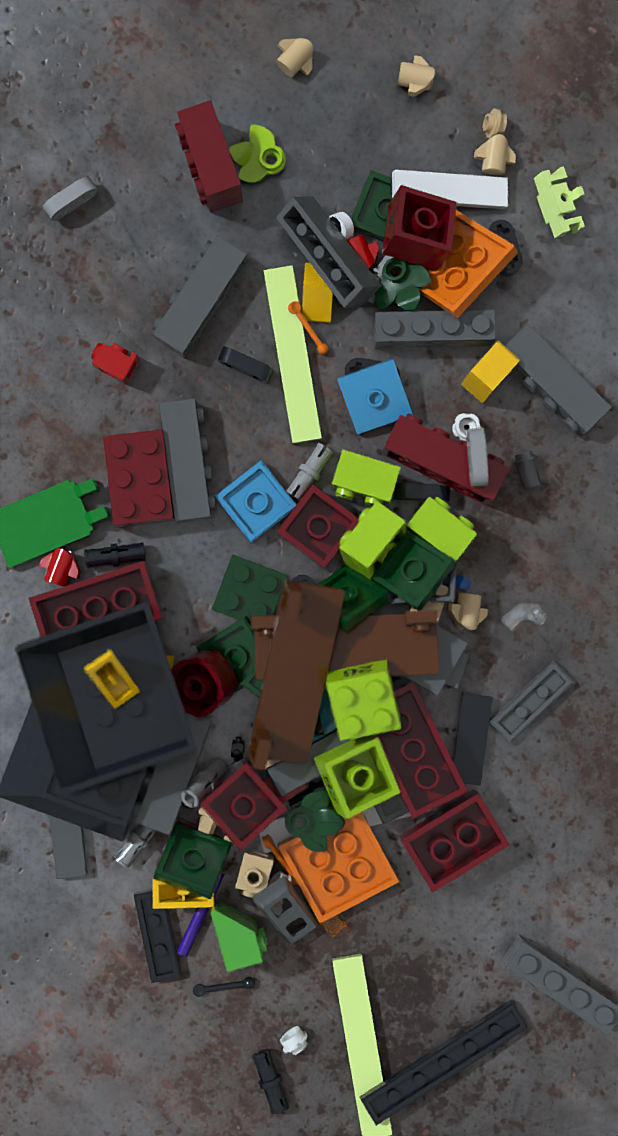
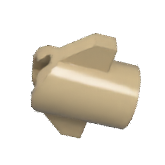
(295, 56)
(416, 76)
(495, 155)
(467, 611)

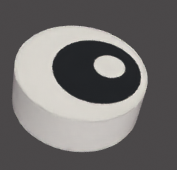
(344, 224)

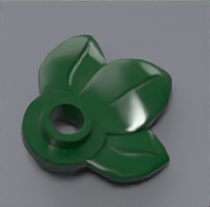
(403, 288)
(319, 821)

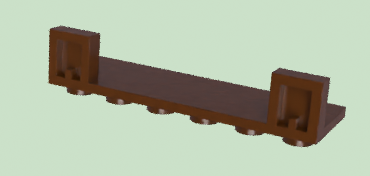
(402, 639)
(295, 673)

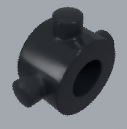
(237, 749)

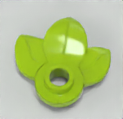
(254, 153)

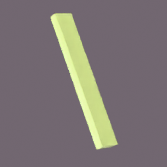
(292, 356)
(359, 1036)

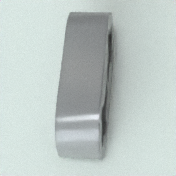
(70, 198)
(477, 457)

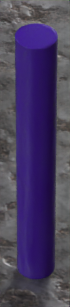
(195, 925)

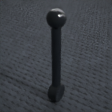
(199, 989)

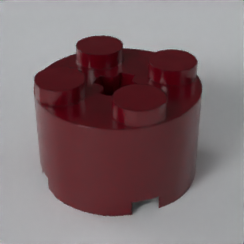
(204, 682)

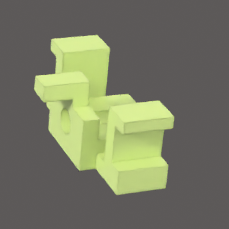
(553, 206)

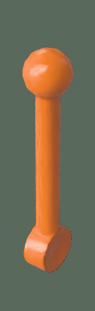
(294, 308)
(268, 842)

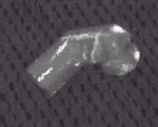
(524, 611)

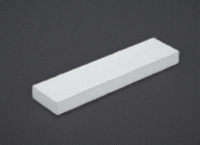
(463, 189)

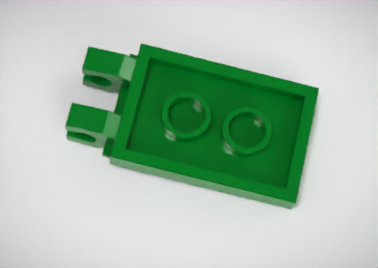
(48, 521)

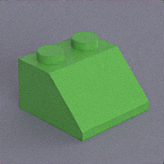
(238, 936)

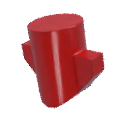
(366, 252)
(60, 566)

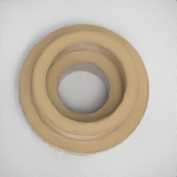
(494, 123)

